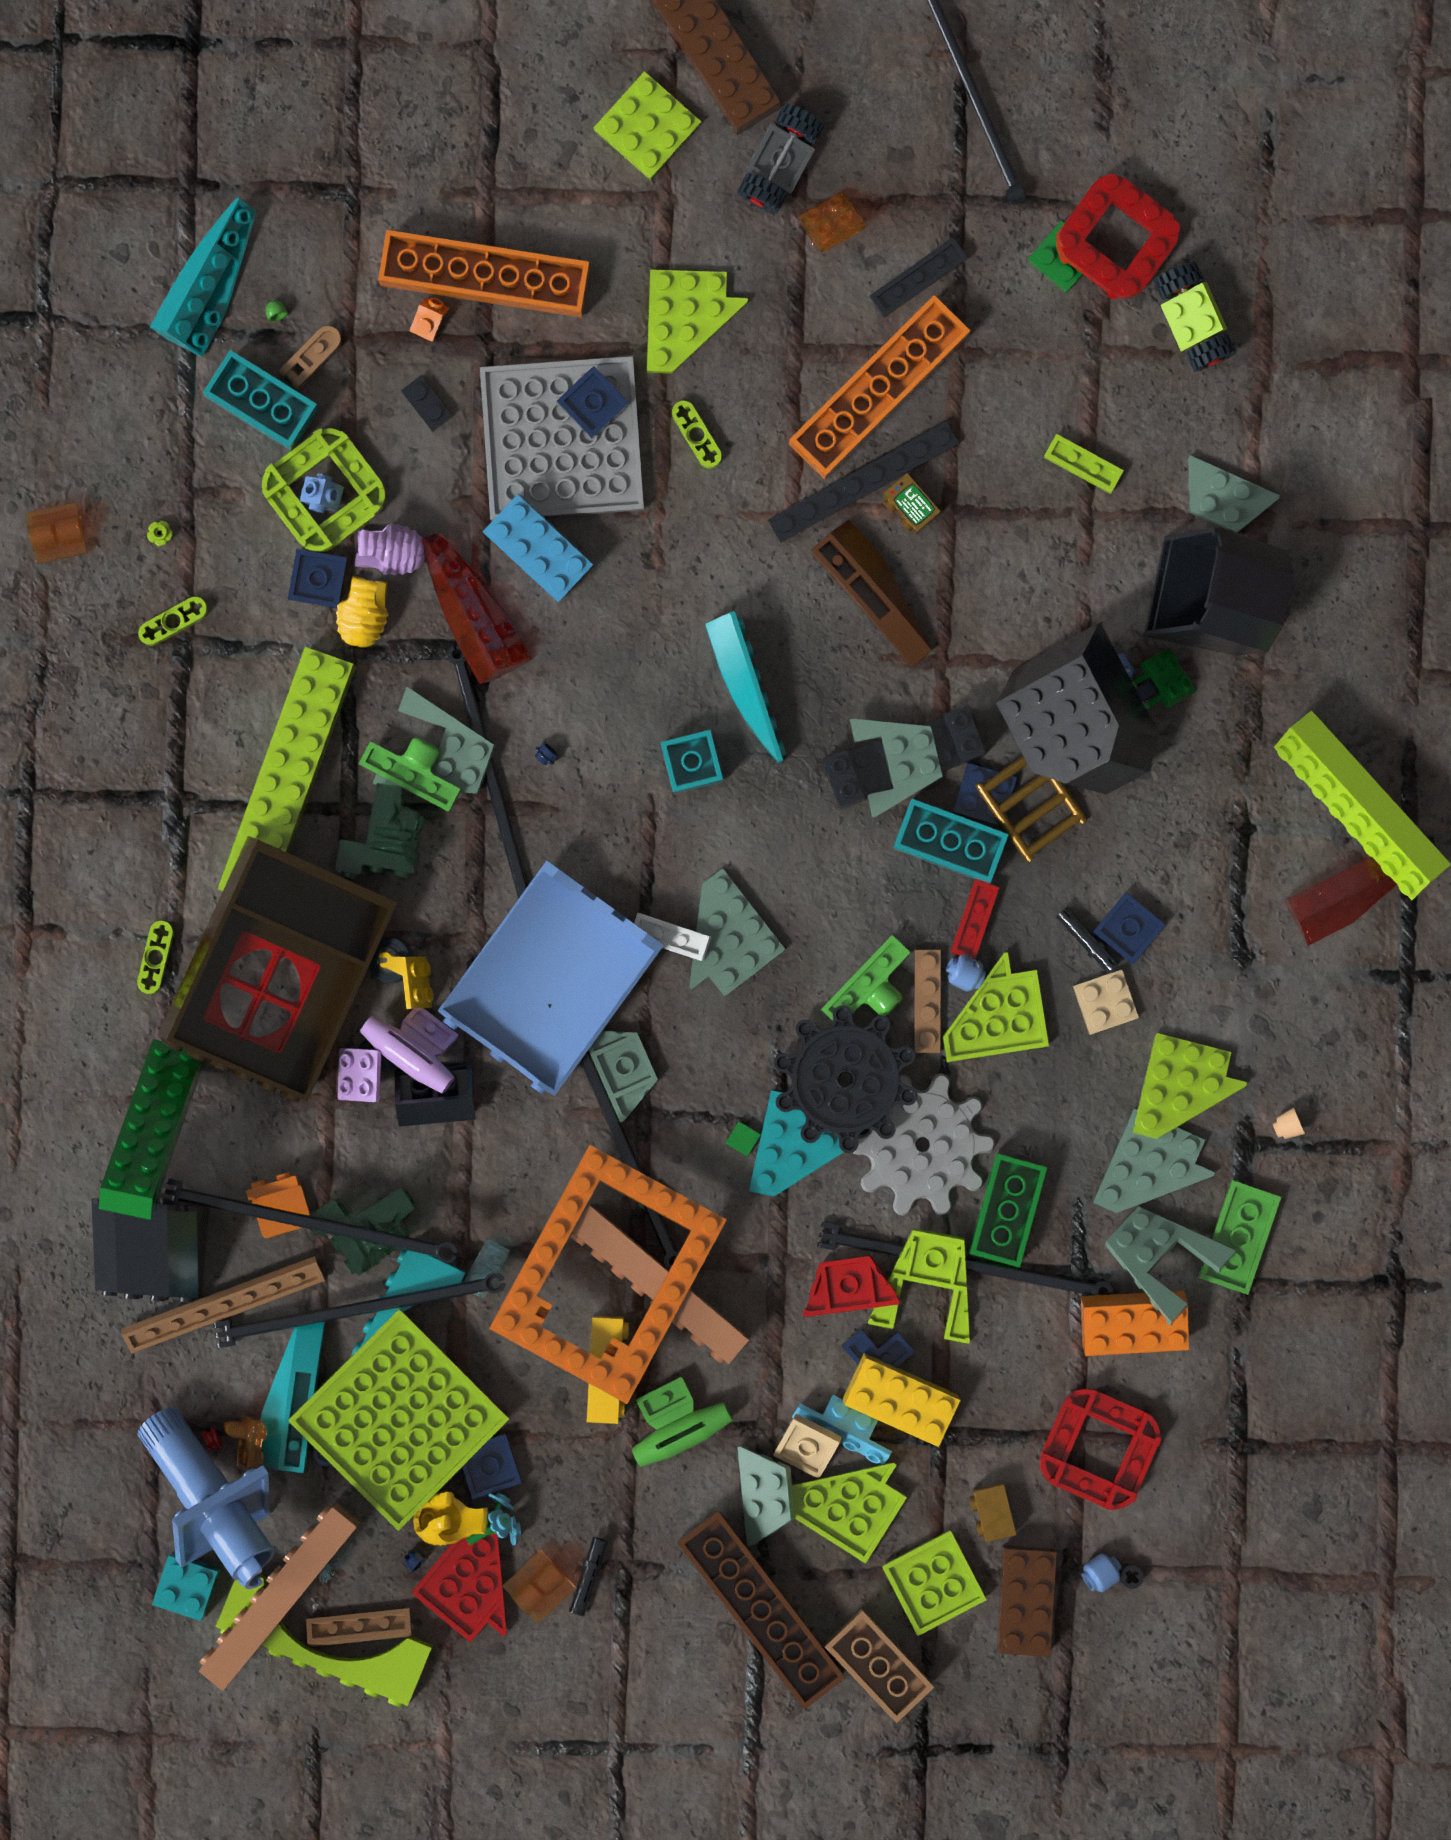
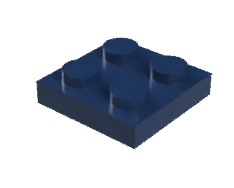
(592, 402)
(317, 578)
(969, 801)
(1129, 928)
(491, 1468)

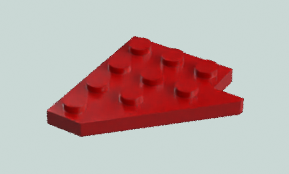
(467, 1587)

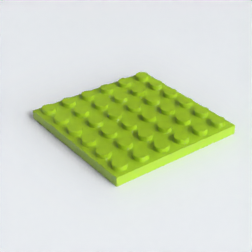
(398, 1419)

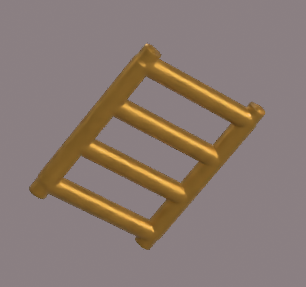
(1014, 831)

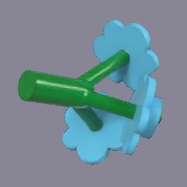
(499, 1522)

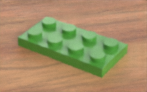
(1245, 1228)

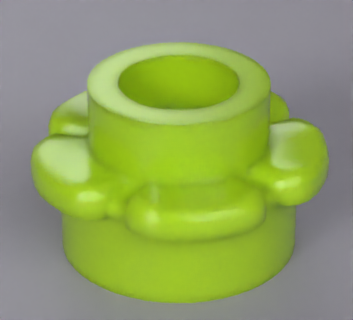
(159, 540)

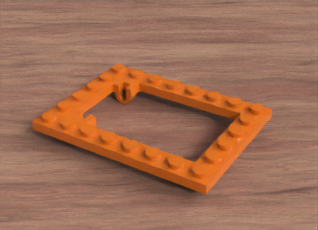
(525, 1312)

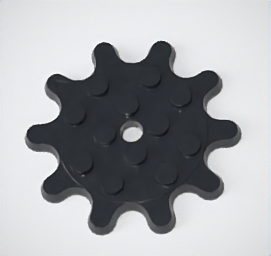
(816, 1079)

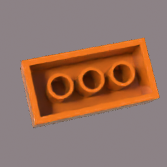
(1130, 1325)

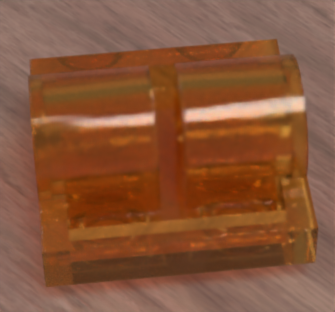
(831, 222)
(56, 533)
(538, 1586)

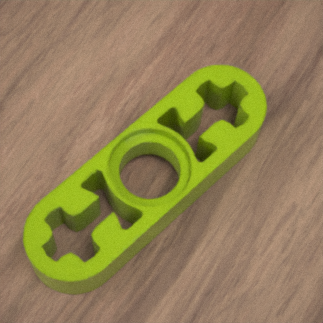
(680, 422)
(186, 605)
(148, 949)

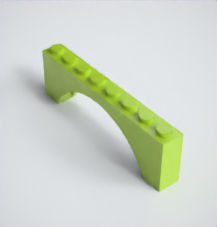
(385, 1674)

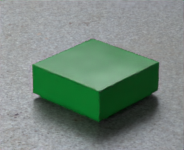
(742, 1138)

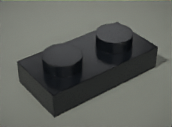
(426, 403)

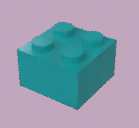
(691, 762)
(186, 1588)

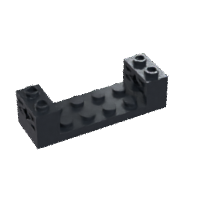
(866, 770)

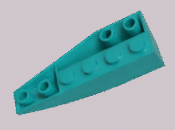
(206, 282)
(743, 680)
(293, 1385)

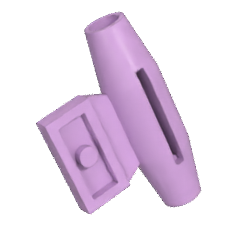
(414, 1046)

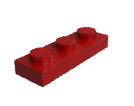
(974, 919)

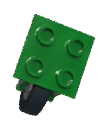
(1166, 678)

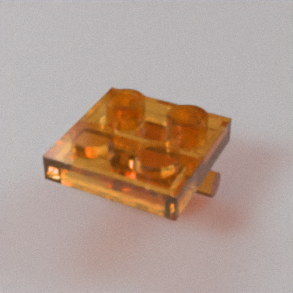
(251, 1434)

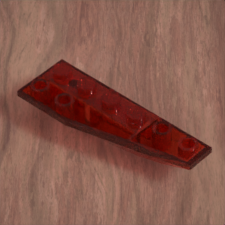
(473, 613)

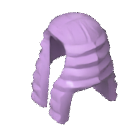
(390, 550)

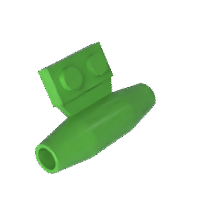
(676, 1423)

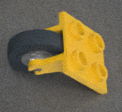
(396, 962)

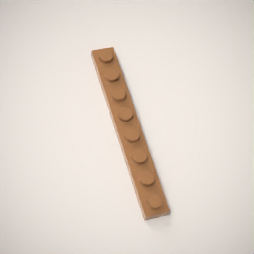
(222, 1304)

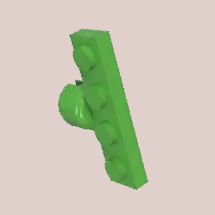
(412, 771)
(871, 982)

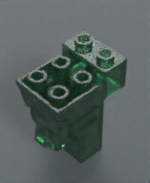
(390, 839)
(383, 1216)

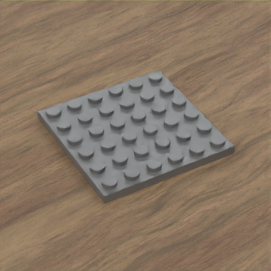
(546, 454)

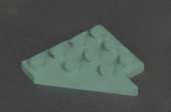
(738, 935)
(1149, 1168)

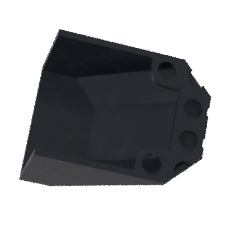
(151, 1256)

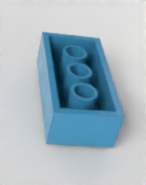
(538, 547)

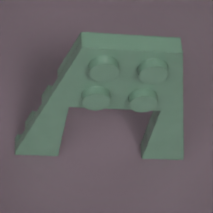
(463, 752)
(1145, 1241)

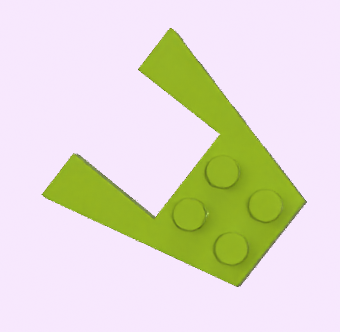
(934, 1261)

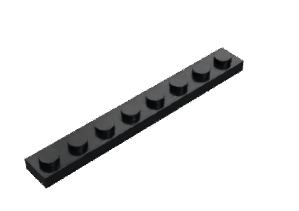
(863, 482)

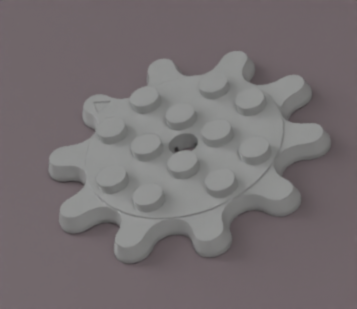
(947, 1159)

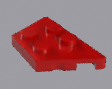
(849, 1287)

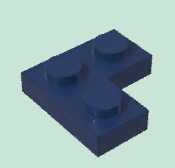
(892, 1351)

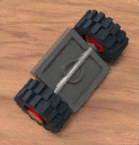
(780, 158)

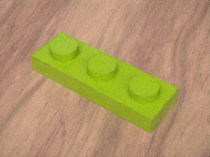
(1083, 463)

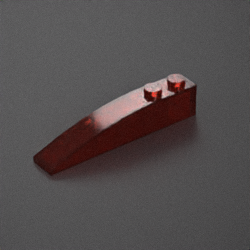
(1338, 899)

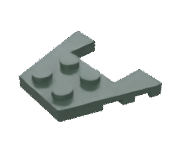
(909, 758)

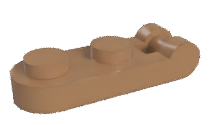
(311, 356)

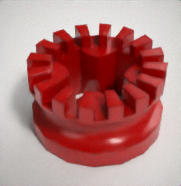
(213, 1439)

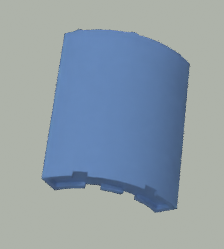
(555, 950)

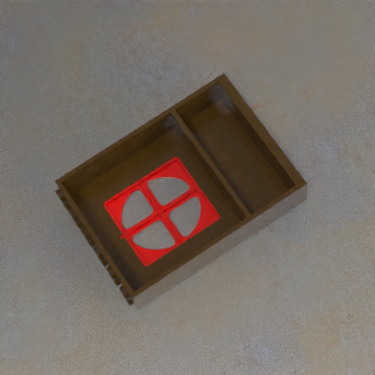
(299, 915)

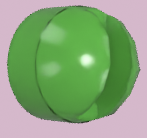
(275, 311)

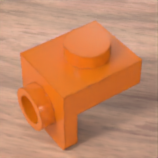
(429, 318)

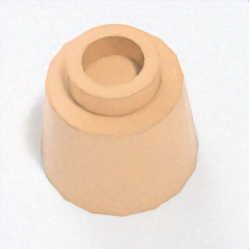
(1288, 1125)

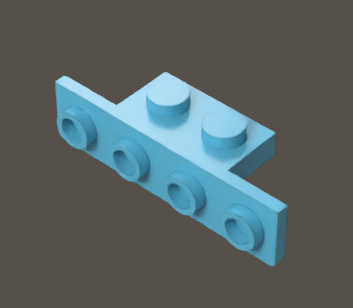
(849, 1424)

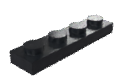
(918, 277)

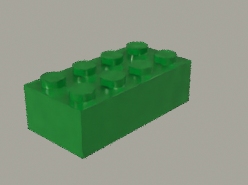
(1007, 1210)

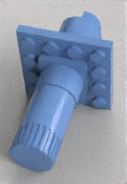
(216, 1511)

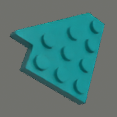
(784, 1155)

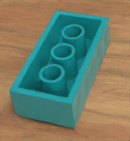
(261, 400)
(950, 841)

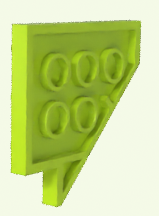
(685, 314)
(999, 1017)
(1181, 1084)
(850, 1507)

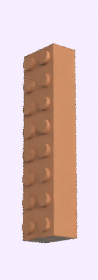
(647, 1276)
(275, 1601)

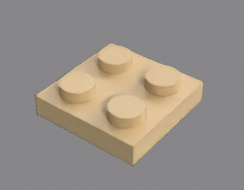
(1105, 1002)
(807, 1446)

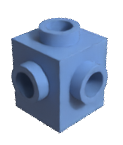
(321, 493)

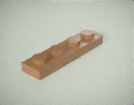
(927, 1001)
(359, 1627)

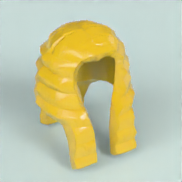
(363, 612)
(448, 1520)

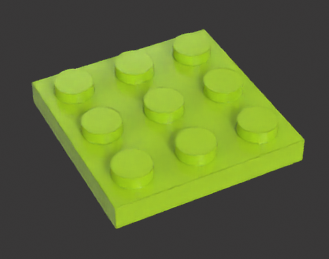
(647, 125)
(934, 1582)

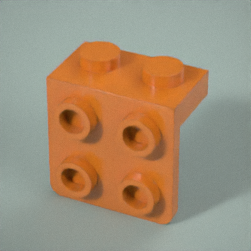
(282, 1194)

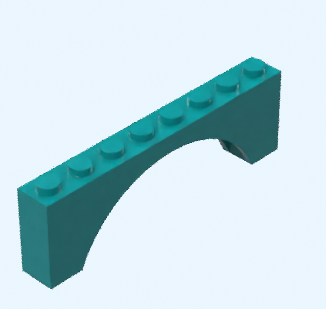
(414, 1274)

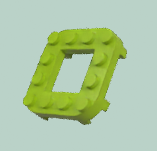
(301, 461)

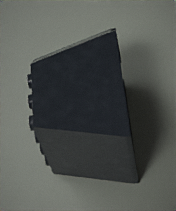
(1220, 592)
(1080, 715)

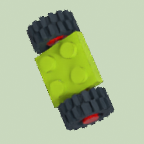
(1194, 316)

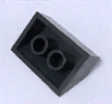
(423, 1105)

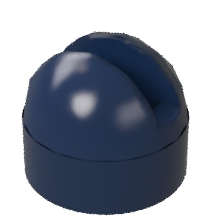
(414, 1559)

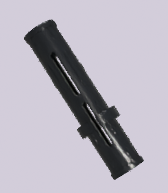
(1087, 940)
(592, 1565)

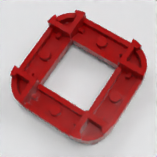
(1096, 266)
(1134, 1463)

